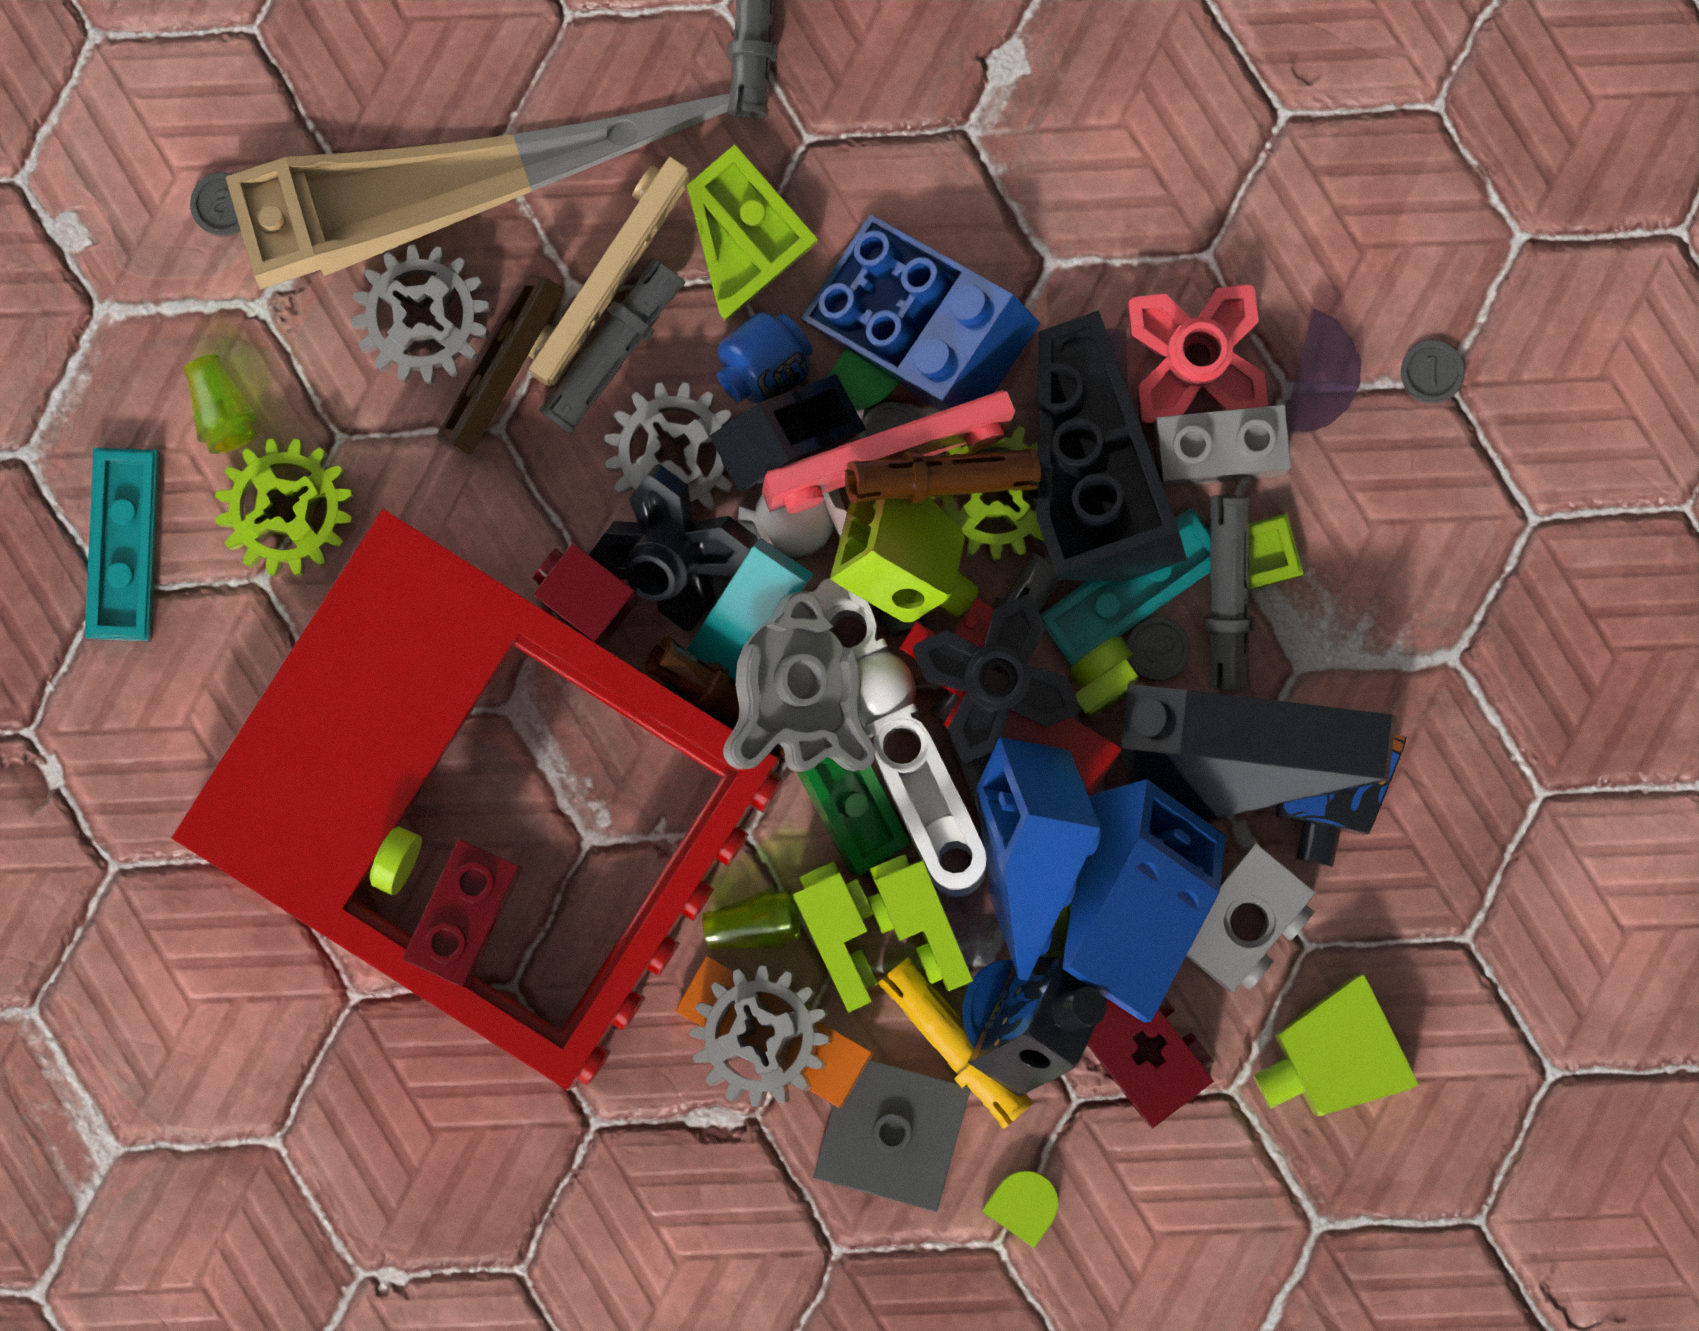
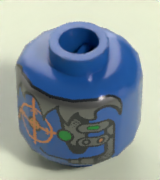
(763, 358)

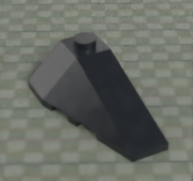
(1098, 481)
(1248, 752)

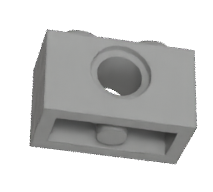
(1221, 446)
(1276, 893)

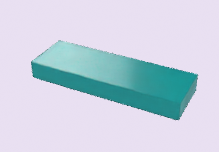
(122, 544)
(746, 606)
(1114, 607)

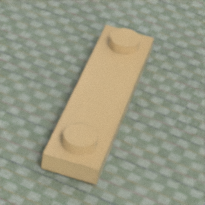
(657, 196)

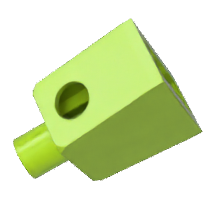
(903, 558)
(1337, 1054)

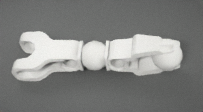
(885, 704)

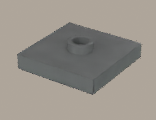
(894, 1135)

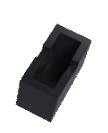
(786, 431)

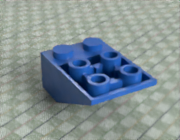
(920, 317)
(1034, 840)
(1141, 896)

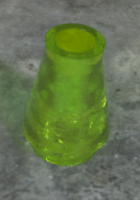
(218, 407)
(754, 922)

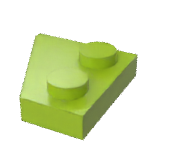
(744, 230)

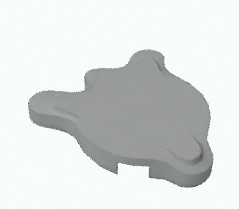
(798, 692)

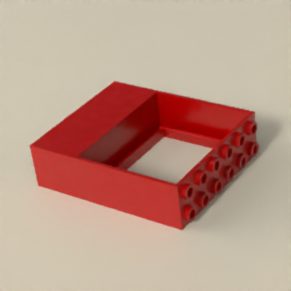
(363, 725)

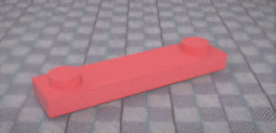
(971, 423)

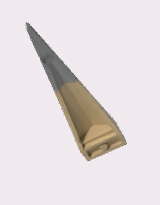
(355, 205)

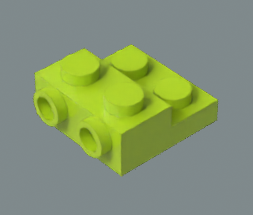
(911, 906)
(833, 917)

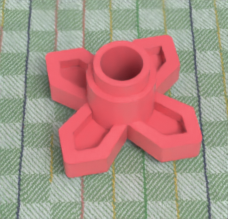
(1168, 332)

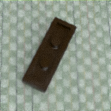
(500, 363)

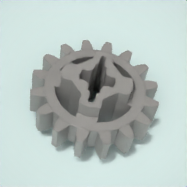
(401, 337)
(695, 433)
(788, 1026)

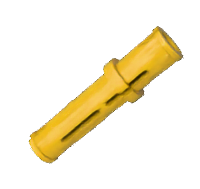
(947, 1034)

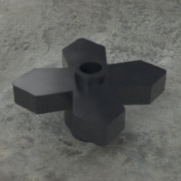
(669, 553)
(1008, 645)

